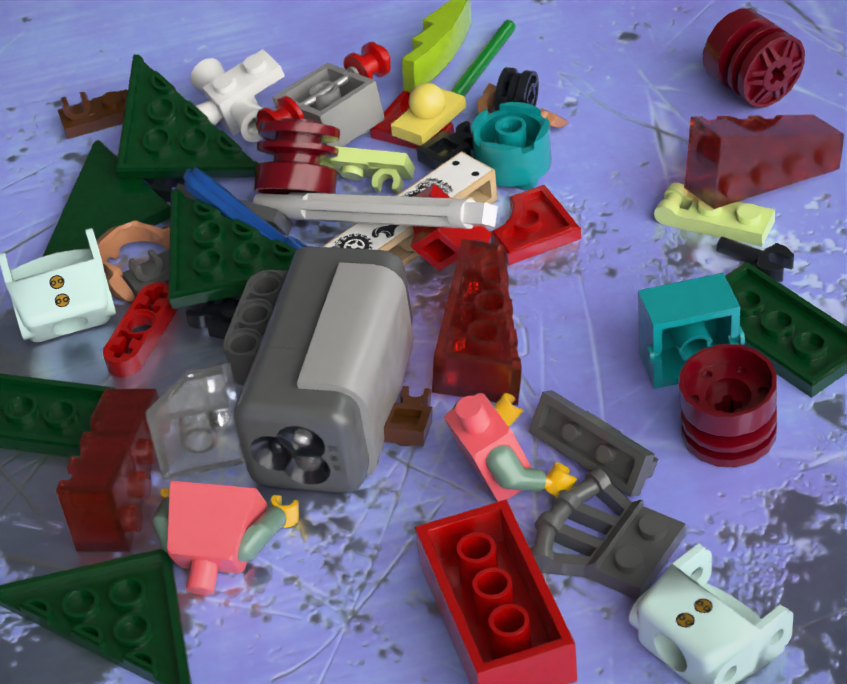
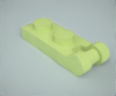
(734, 221)

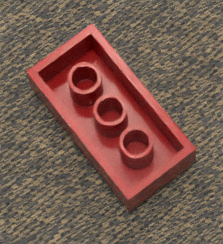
(495, 599)

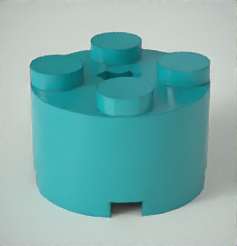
(513, 143)

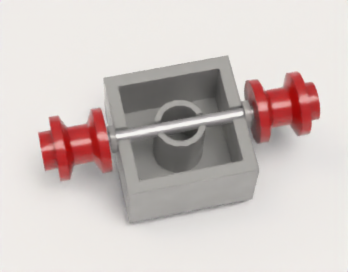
(337, 95)

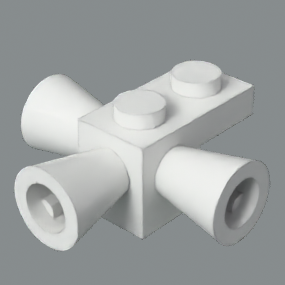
(233, 92)

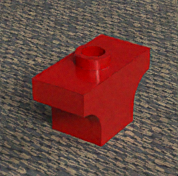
(441, 244)

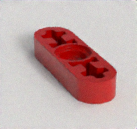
(140, 344)

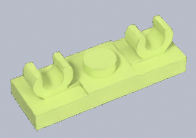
(380, 165)

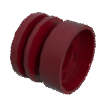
(753, 57)
(296, 157)
(728, 405)

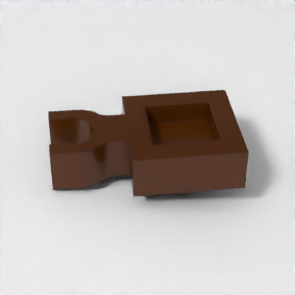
(409, 420)

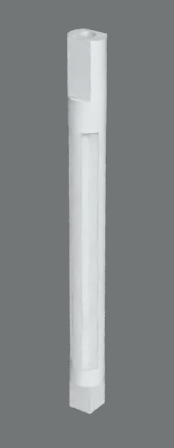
(382, 209)

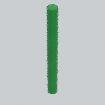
(484, 58)

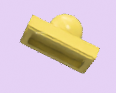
(428, 113)

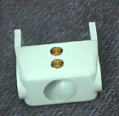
(59, 292)
(703, 629)

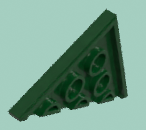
(170, 134)
(103, 202)
(214, 254)
(115, 610)

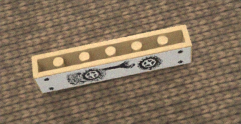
(458, 177)

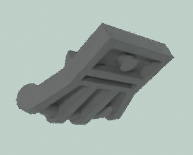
(629, 554)

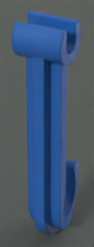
(215, 195)

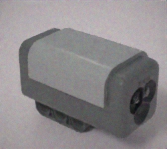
(319, 366)

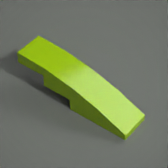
(437, 44)

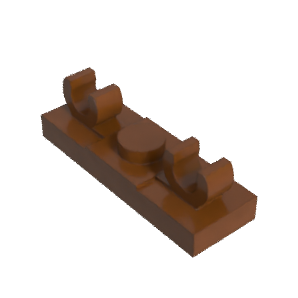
(94, 114)

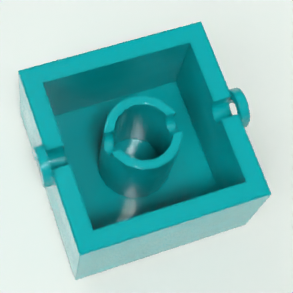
(683, 320)

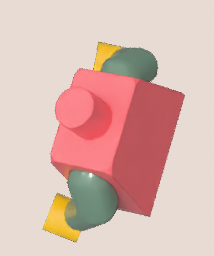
(495, 453)
(217, 528)

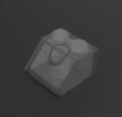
(196, 424)

